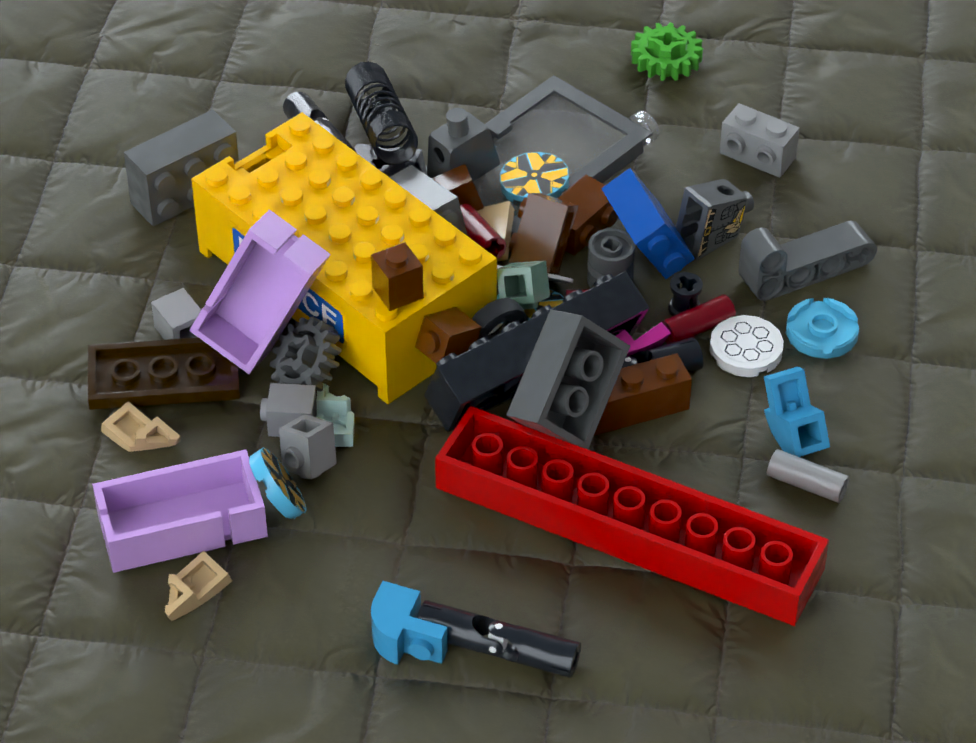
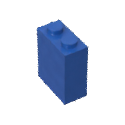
(648, 223)

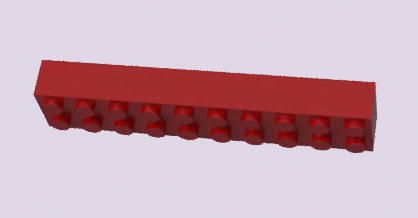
(632, 515)

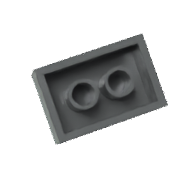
(163, 166)
(568, 378)

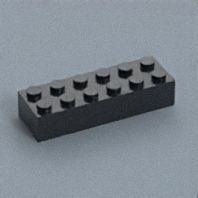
(495, 367)

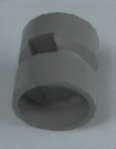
(610, 253)

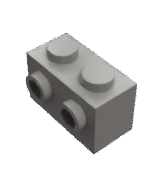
(759, 140)

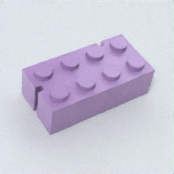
(259, 291)
(180, 510)

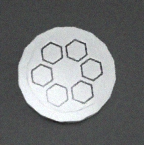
(746, 345)

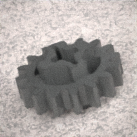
(306, 354)

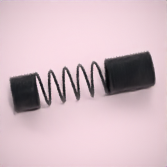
(381, 112)

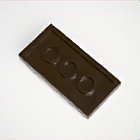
(159, 373)

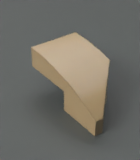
(136, 431)
(195, 585)

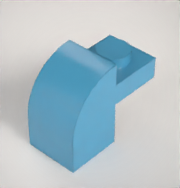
(791, 417)
(400, 631)

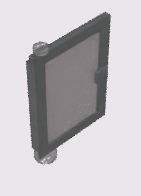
(570, 126)

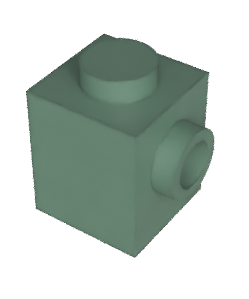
(524, 283)

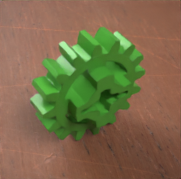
(666, 51)

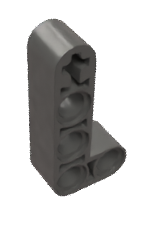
(784, 268)

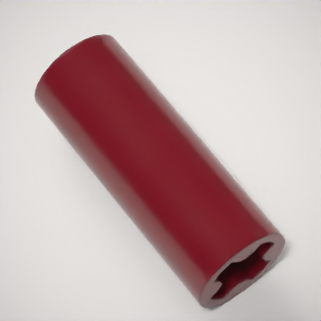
(481, 232)
(699, 318)

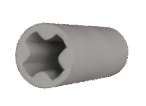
(808, 475)

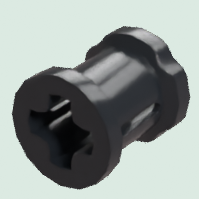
(687, 294)

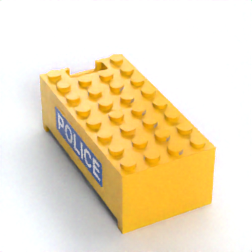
(350, 214)

